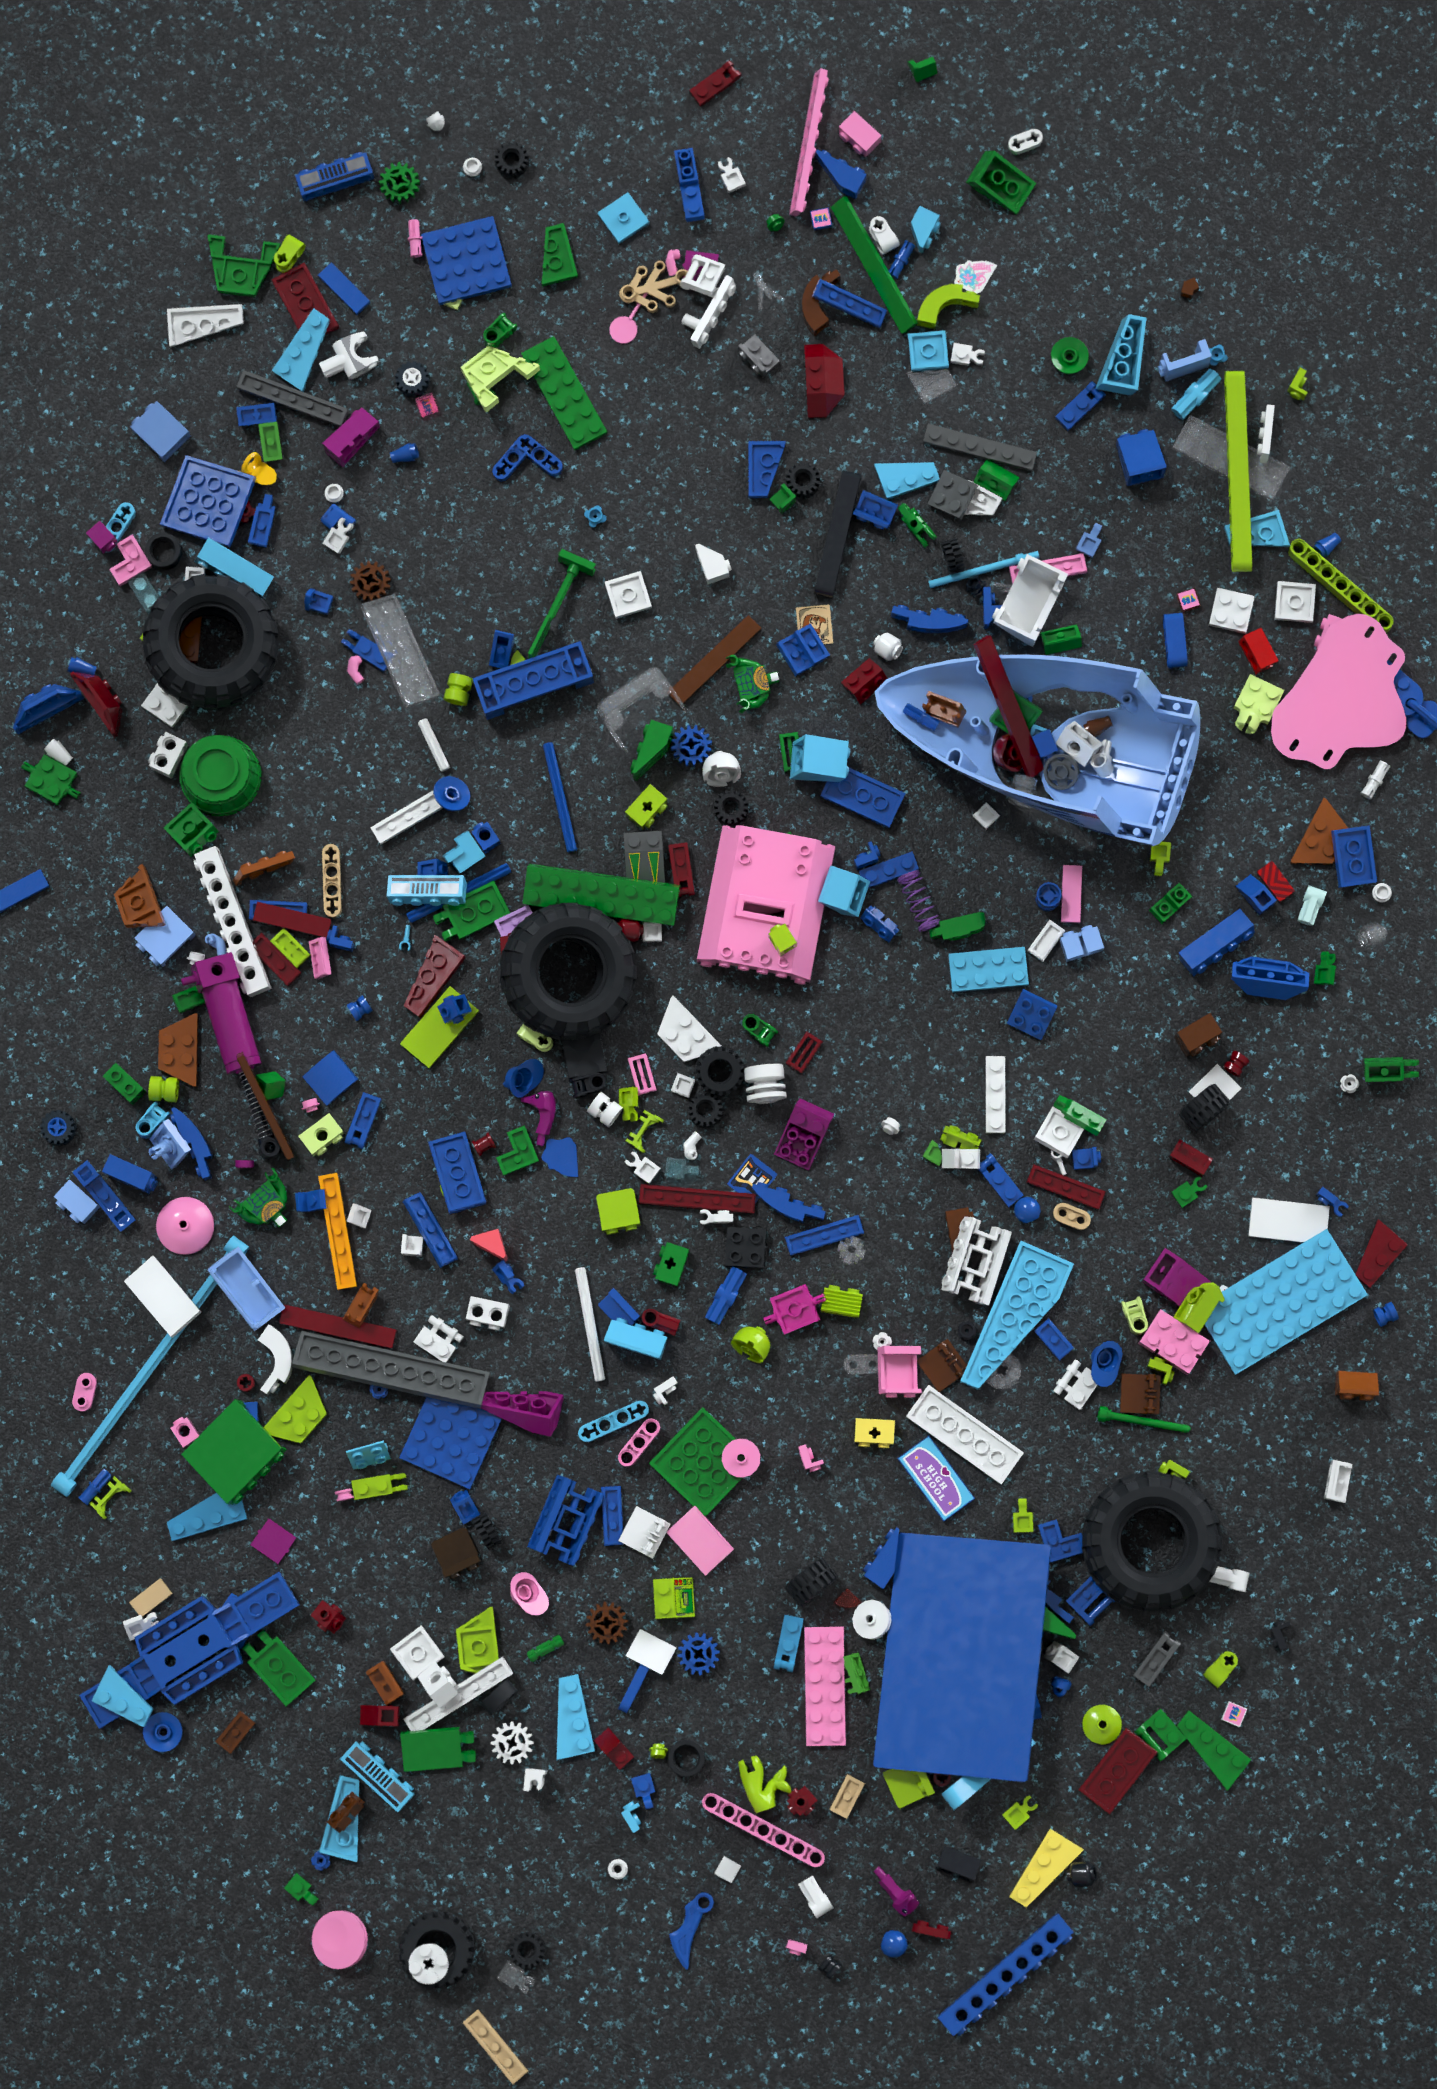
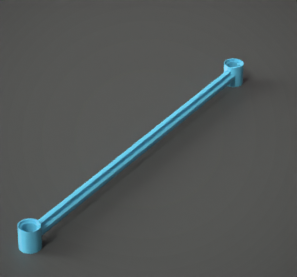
(65, 1482)

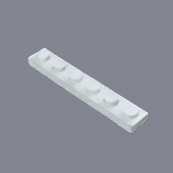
(467, 1691)

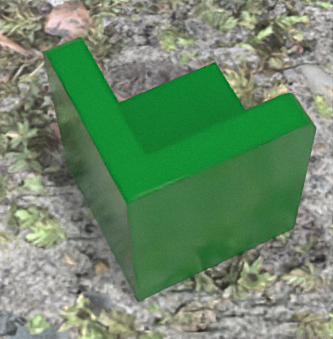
(783, 499)
(271, 1084)

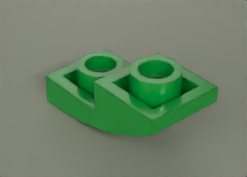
(1170, 903)

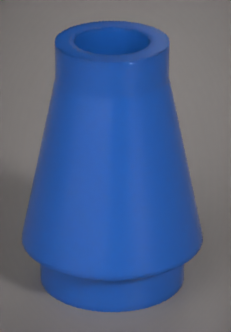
(406, 453)
(1326, 545)
(81, 666)

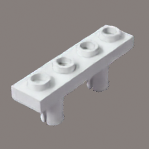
(710, 318)

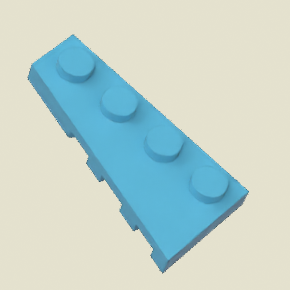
(573, 1725)
(343, 1843)

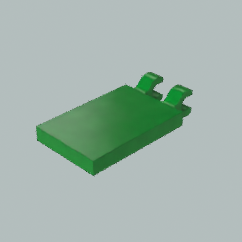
(479, 911)
(279, 1668)
(436, 1749)

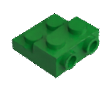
(191, 830)

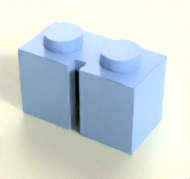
(1082, 943)
(76, 1201)

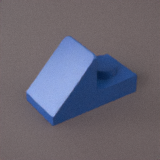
(988, 608)
(501, 649)

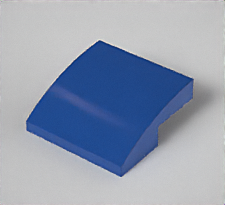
(803, 650)
(330, 1077)

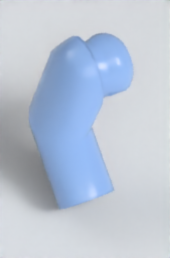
(216, 942)

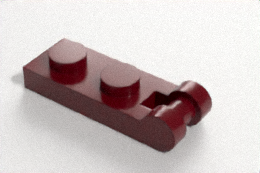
(714, 83)
(681, 867)

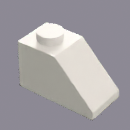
(713, 564)

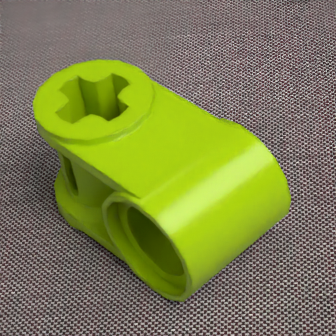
(290, 251)
(1218, 1671)

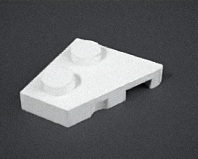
(983, 502)

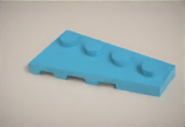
(302, 351)

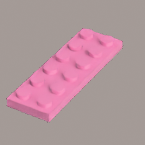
(824, 1686)

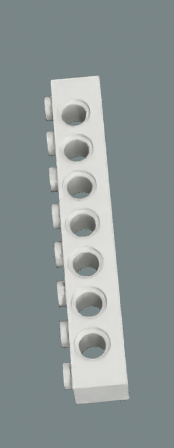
(203, 861)

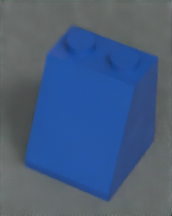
(1140, 457)

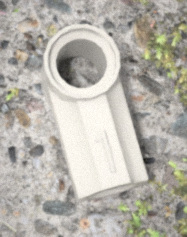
(1233, 1578)
(817, 1899)

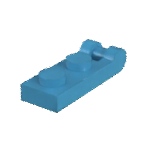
(788, 1642)

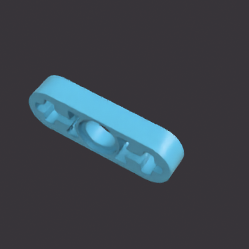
(128, 518)

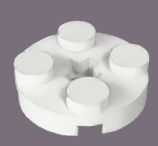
(429, 1975)

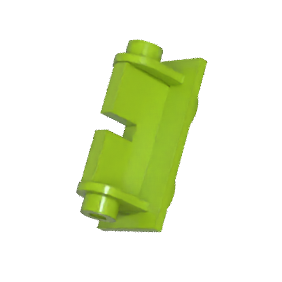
(954, 1136)

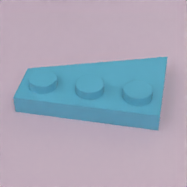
(1266, 530)

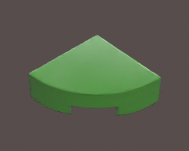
(933, 1153)

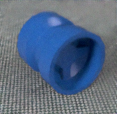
(359, 1008)
(1385, 1314)

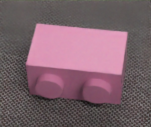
(859, 134)

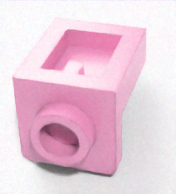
(806, 1456)

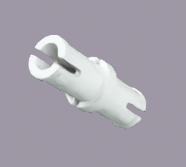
(1375, 779)

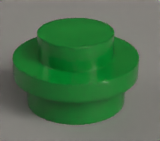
(775, 222)

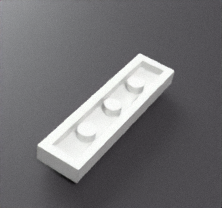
(406, 818)
(995, 1094)

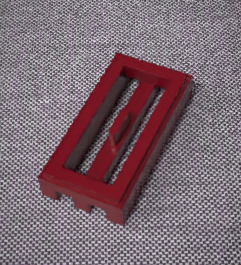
(795, 1066)

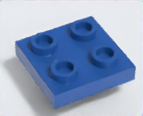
(1032, 1014)

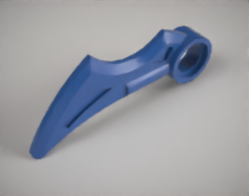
(682, 1938)

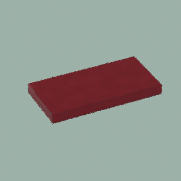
(302, 295)
(1117, 1770)

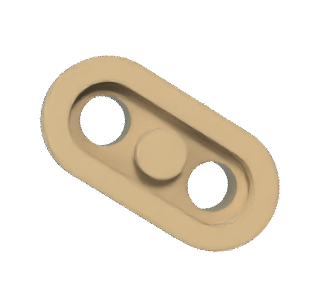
(1072, 1214)

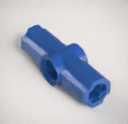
(725, 1295)

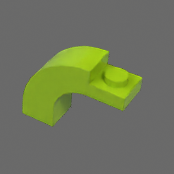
(941, 298)

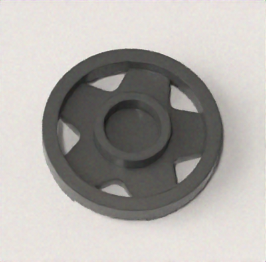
(1061, 771)

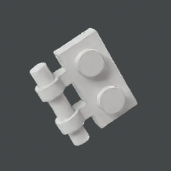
(435, 1344)
(1081, 1389)

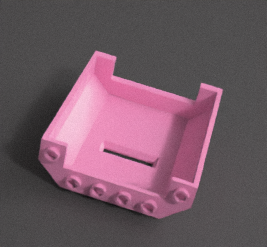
(768, 872)

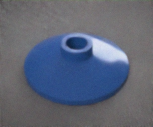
(456, 789)
(152, 1733)

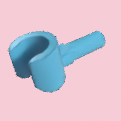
(406, 938)

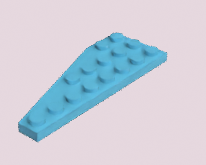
(1024, 1298)

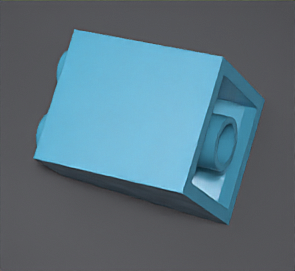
(819, 759)

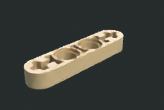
(329, 881)

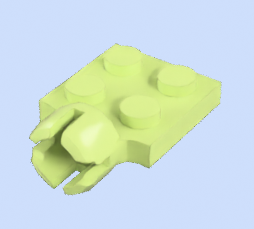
(1256, 703)

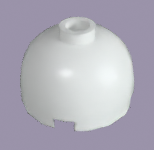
(721, 768)

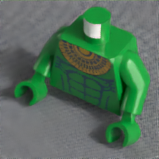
(751, 682)
(265, 1203)

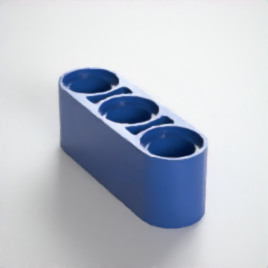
(1175, 640)

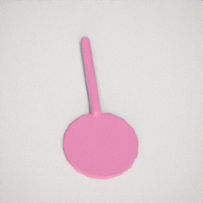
(624, 328)

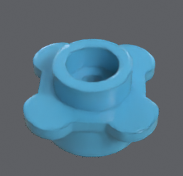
(1221, 355)
(595, 511)

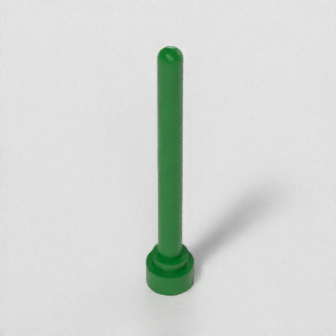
(1105, 1414)

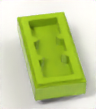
(290, 948)

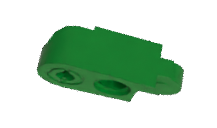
(959, 927)

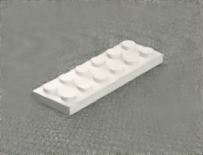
(964, 1434)

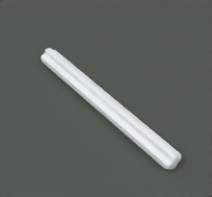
(590, 1324)

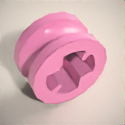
(344, 1495)

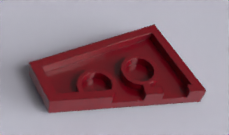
(1379, 1254)

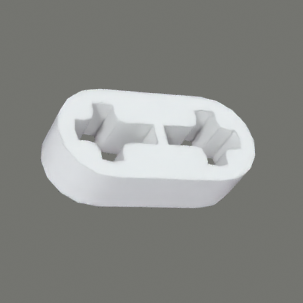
(1027, 145)

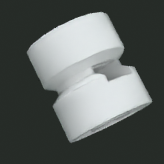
(610, 1113)

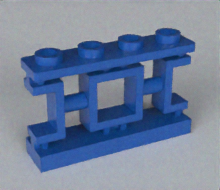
(552, 1515)

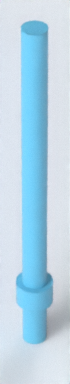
(980, 570)

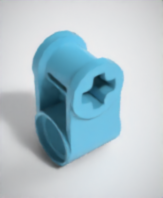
(152, 1119)

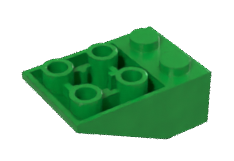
(655, 745)

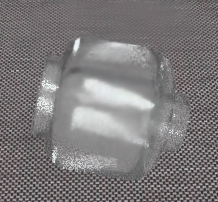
(1372, 935)

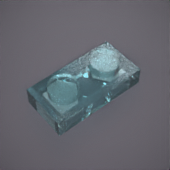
(144, 591)

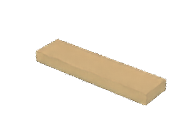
(495, 2046)

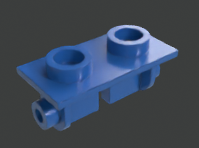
(872, 918)

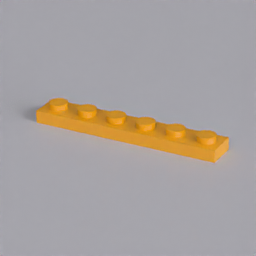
(338, 1232)

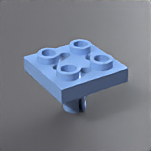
(168, 1144)

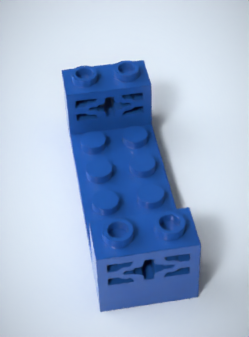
(533, 678)

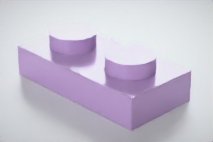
(509, 922)

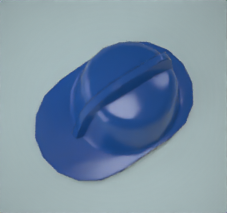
(524, 1077)
(1106, 1363)

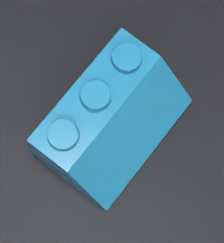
(636, 1338)

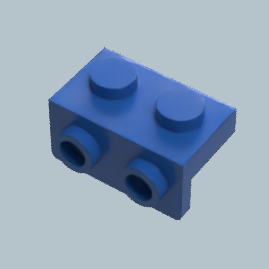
(875, 510)

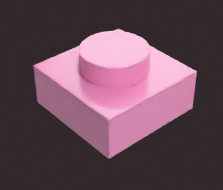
(796, 1947)

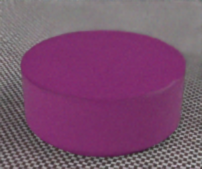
(244, 1163)

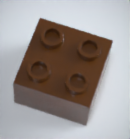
(1197, 1035)

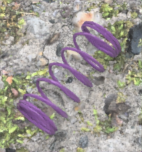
(927, 924)

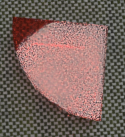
(847, 1599)

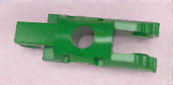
(909, 517)

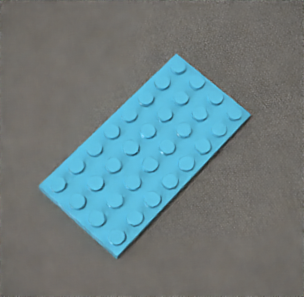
(1283, 1301)

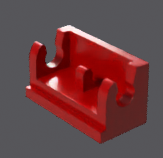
(1258, 650)

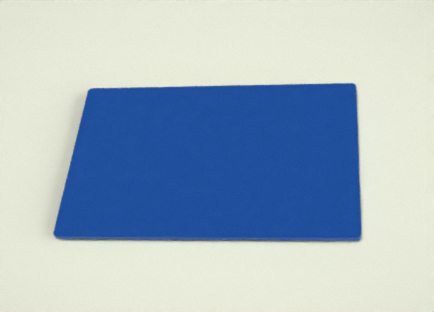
(962, 1657)

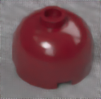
(1006, 755)

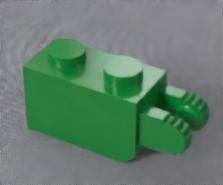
(1388, 1069)

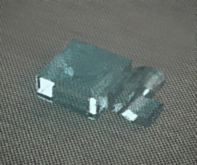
(677, 1168)

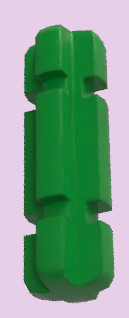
(545, 1648)

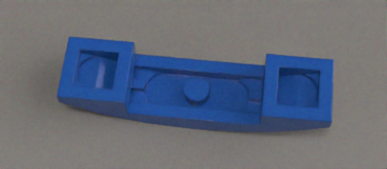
(104, 1195)

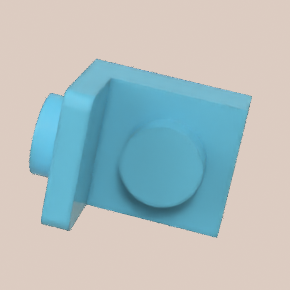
(632, 1820)

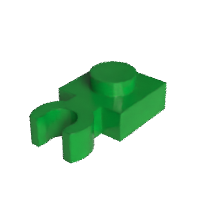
(1186, 1194)

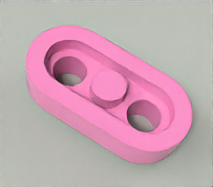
(85, 1392)

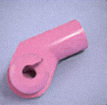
(353, 665)

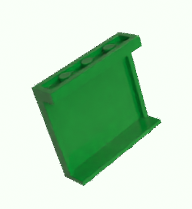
(233, 1453)

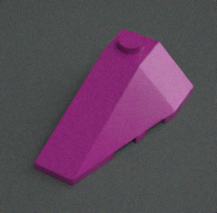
(531, 1412)

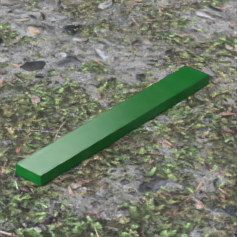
(874, 265)

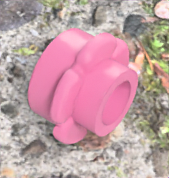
(310, 1105)

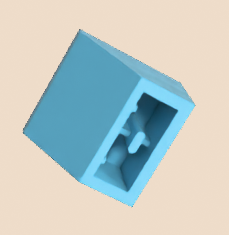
(844, 891)

